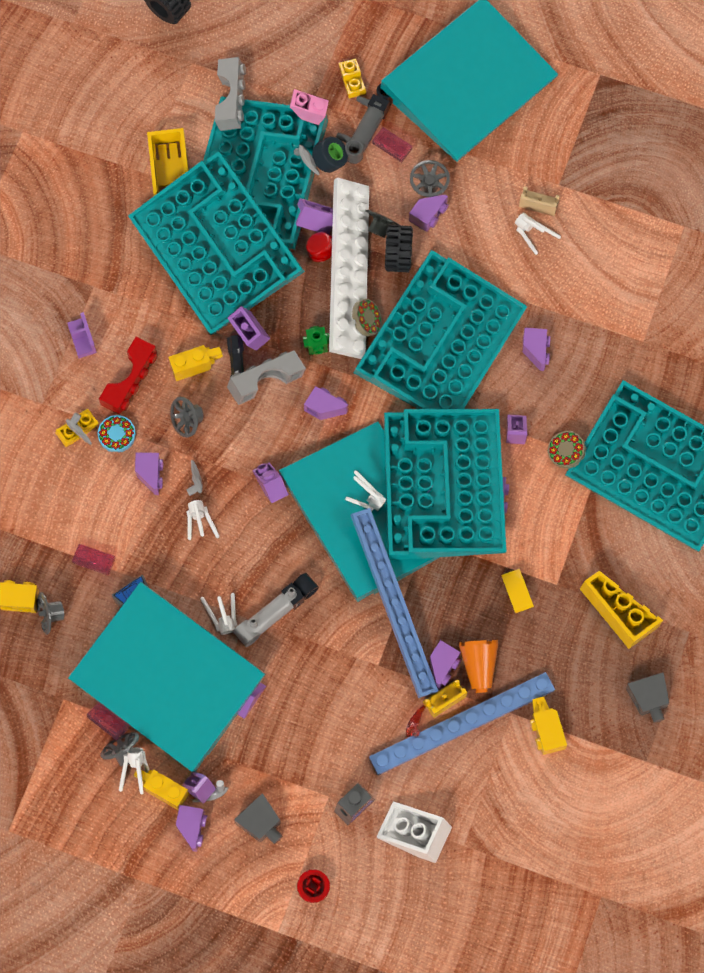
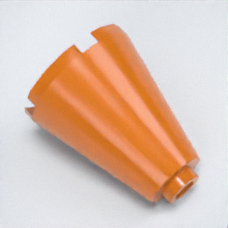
(479, 662)

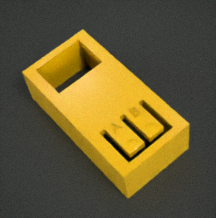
(167, 170)

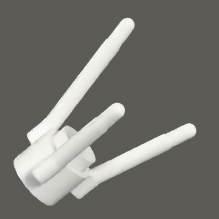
(526, 223)
(375, 500)
(197, 511)
(226, 624)
(135, 758)

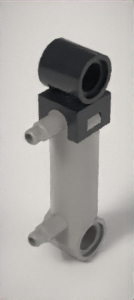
(290, 598)

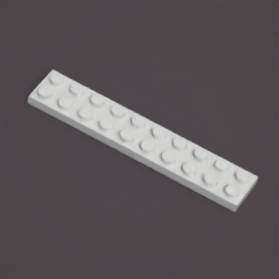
(348, 265)

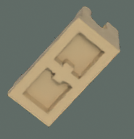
(538, 202)

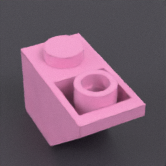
(308, 107)

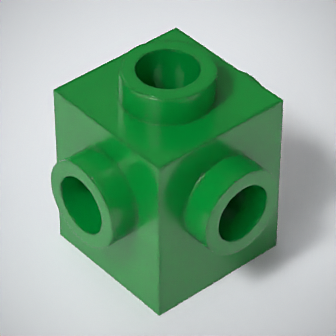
(316, 340)

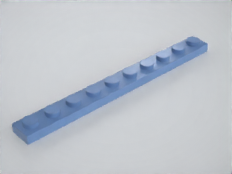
(394, 603)
(461, 723)

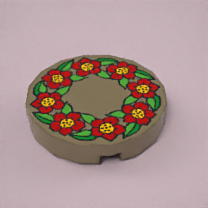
(367, 317)
(566, 449)

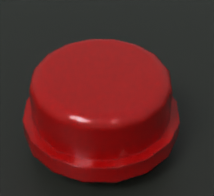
(319, 247)
(313, 886)

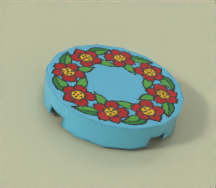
(116, 433)

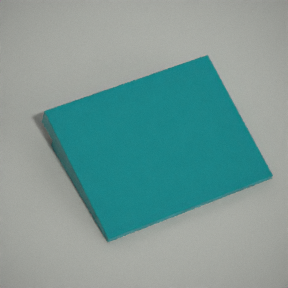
(468, 79)
(266, 160)
(215, 242)
(440, 336)
(463, 462)
(648, 463)
(320, 489)
(167, 677)

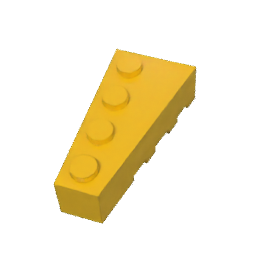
(622, 613)

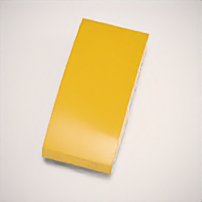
(352, 78)
(86, 422)
(517, 591)

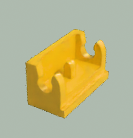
(445, 698)

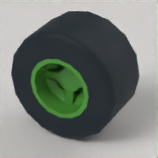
(330, 154)

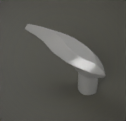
(307, 158)
(76, 428)
(197, 487)
(220, 791)

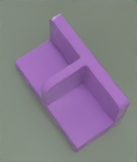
(315, 216)
(82, 337)

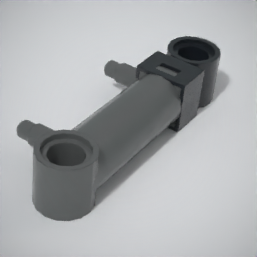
(377, 110)

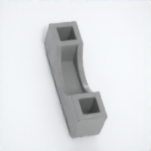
(229, 112)
(285, 367)

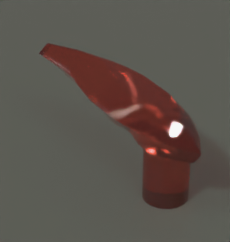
(413, 723)

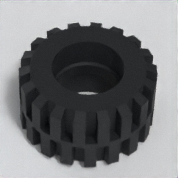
(169, 10)
(398, 248)

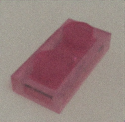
(392, 144)
(93, 559)
(108, 721)

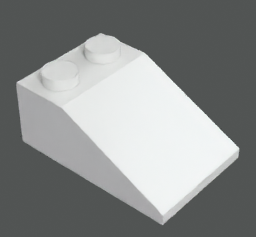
(415, 831)

